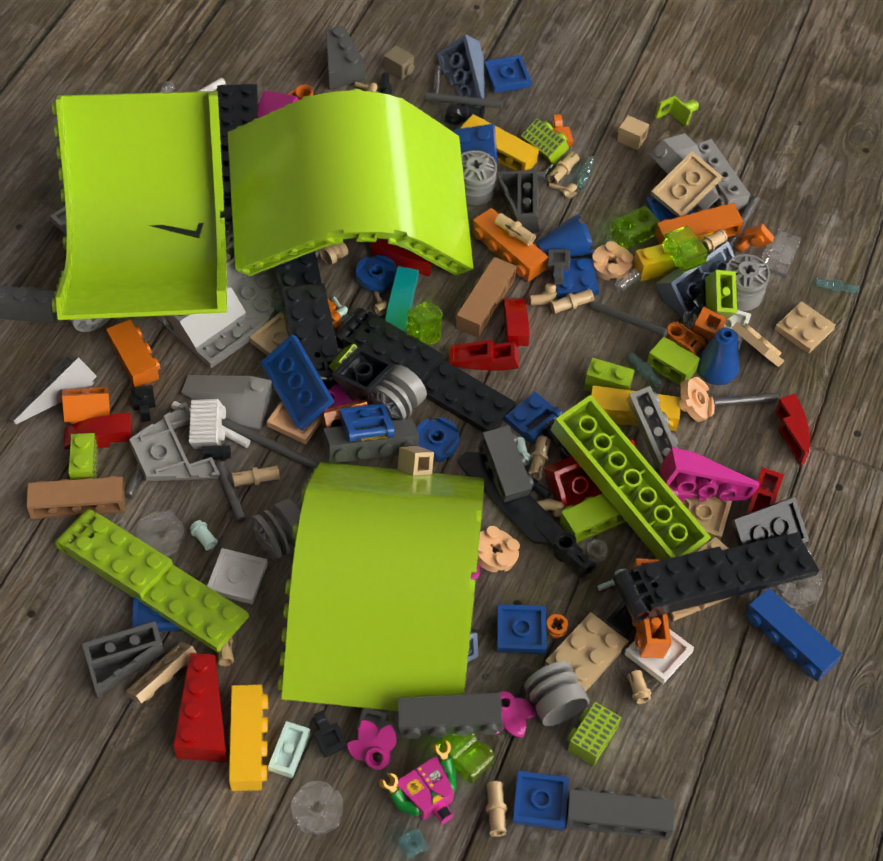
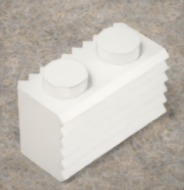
(206, 423)

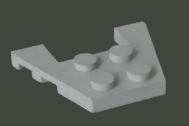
(162, 455)

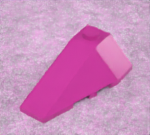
(701, 478)

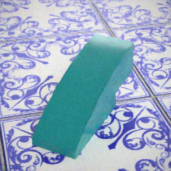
(402, 297)

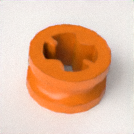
(559, 619)

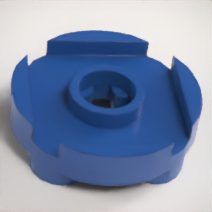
(372, 282)
(449, 437)

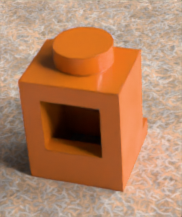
(706, 320)

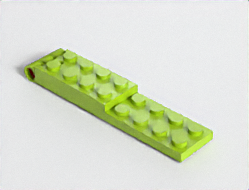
(151, 579)

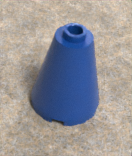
(570, 236)
(720, 358)

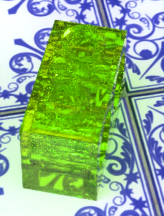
(634, 227)
(425, 322)

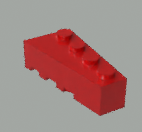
(200, 718)

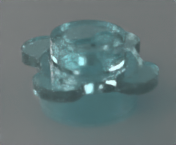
(413, 836)

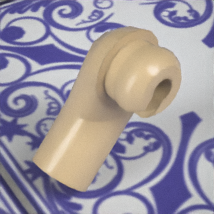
(544, 298)
(549, 504)

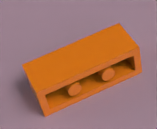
(133, 353)

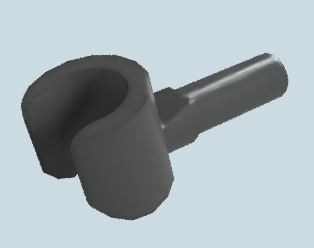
(542, 175)

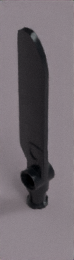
(530, 518)

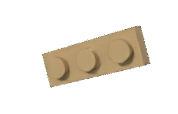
(160, 673)

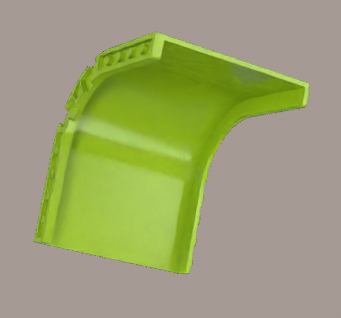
(131, 167)
(347, 171)
(381, 586)

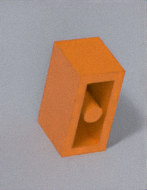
(85, 403)

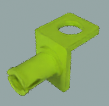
(678, 109)

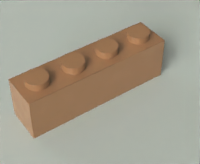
(485, 297)
(73, 497)

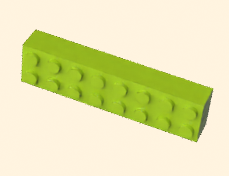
(628, 481)

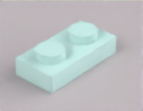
(289, 749)

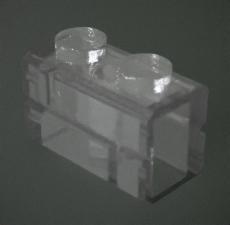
(781, 252)

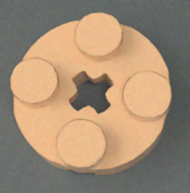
(613, 252)
(696, 400)
(504, 543)

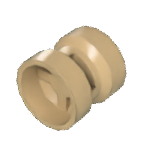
(332, 253)

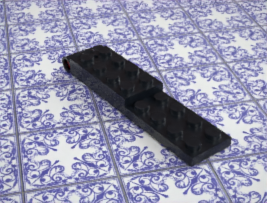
(236, 108)
(308, 312)
(443, 382)
(713, 575)

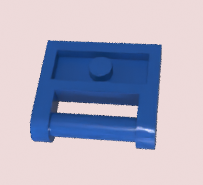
(528, 413)
(366, 417)

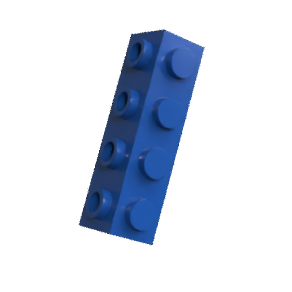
(793, 635)

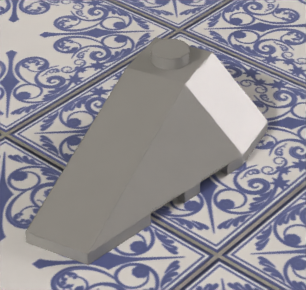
(672, 152)
(67, 374)
(243, 396)

